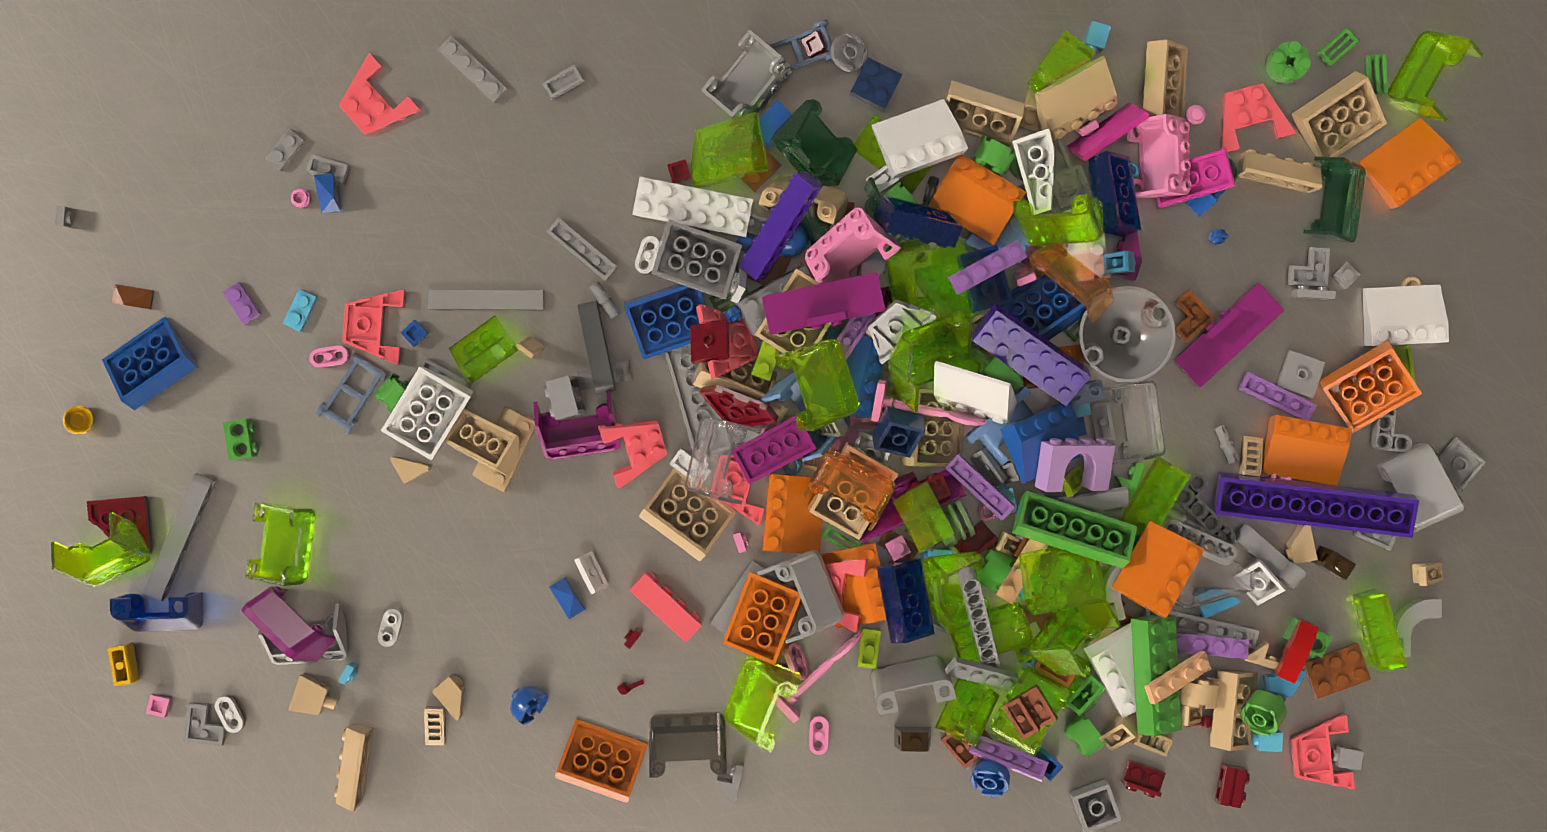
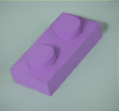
(241, 303)

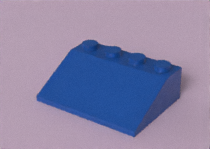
(1045, 307)
(664, 318)
(148, 364)
(864, 371)
(1025, 436)

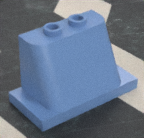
(990, 433)

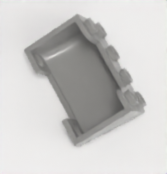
(750, 79)
(1424, 476)
(908, 676)

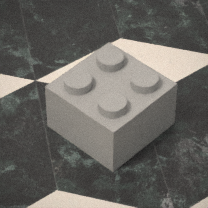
(1095, 806)

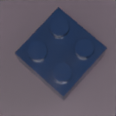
(875, 84)
(898, 432)

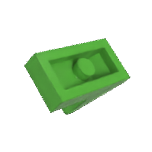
(1134, 473)

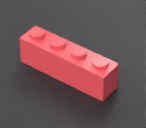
(666, 607)

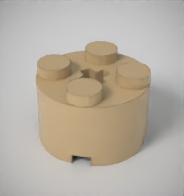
(1200, 693)

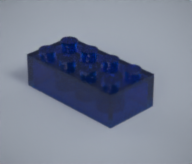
(1115, 189)
(917, 221)
(905, 600)

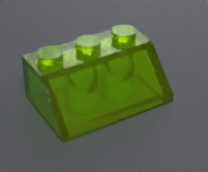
(483, 349)
(923, 517)
(969, 712)

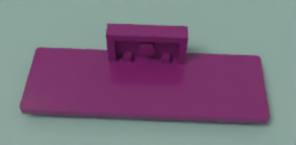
(823, 303)
(1228, 335)
(890, 517)

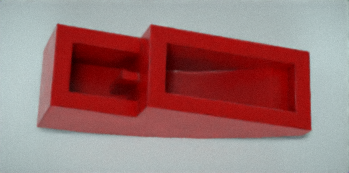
(1297, 651)

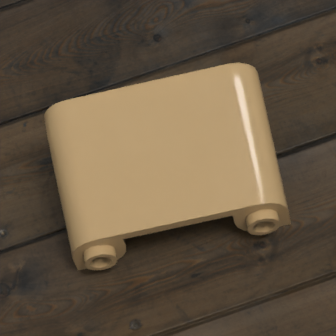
(830, 201)

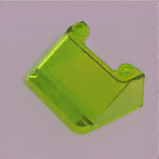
(822, 382)
(755, 697)

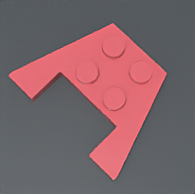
(367, 106)
(1251, 107)
(365, 321)
(741, 344)
(643, 446)
(740, 492)
(837, 573)
(1313, 754)

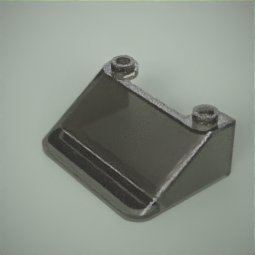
(687, 739)

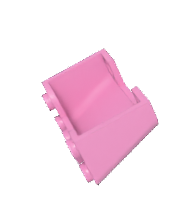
(1162, 156)
(848, 246)

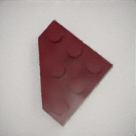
(738, 407)
(130, 508)

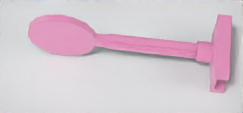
(882, 401)
(786, 704)

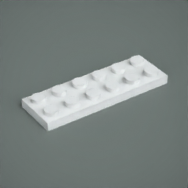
(692, 207)

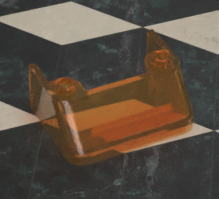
(1073, 277)
(853, 483)

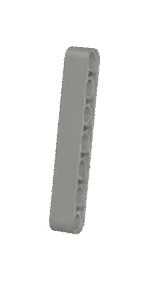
(179, 537)
(978, 617)

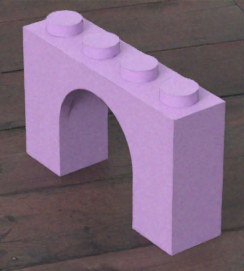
(1057, 454)

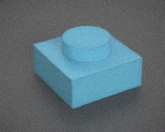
(349, 673)

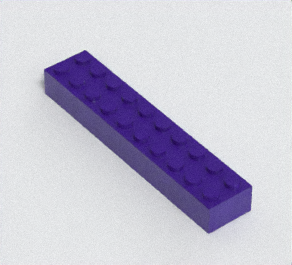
(1315, 504)

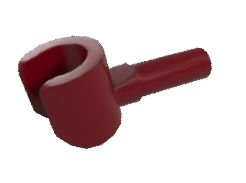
(624, 689)
(1206, 722)

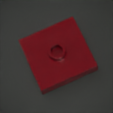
(709, 341)

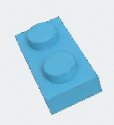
(300, 310)

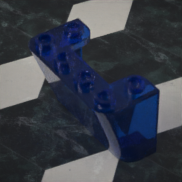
(131, 612)

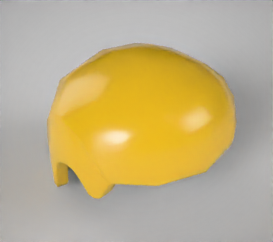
(78, 419)

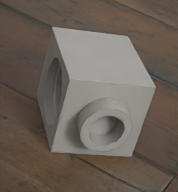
(1347, 757)

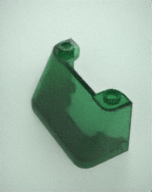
(812, 146)

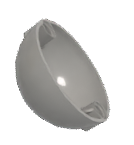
(1144, 344)

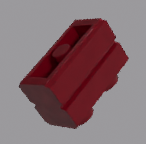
(1232, 785)

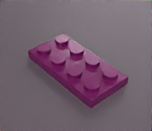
(773, 450)

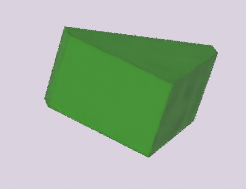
(1086, 696)

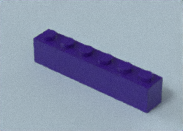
(780, 225)

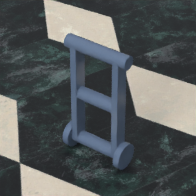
(819, 26)
(324, 407)

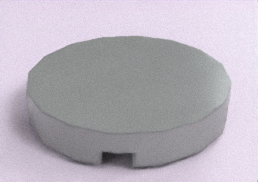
(849, 52)

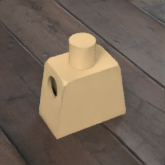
(312, 696)

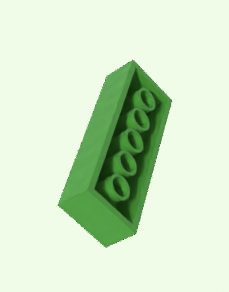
(1074, 529)
(1153, 655)

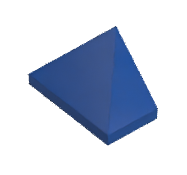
(327, 192)
(567, 598)

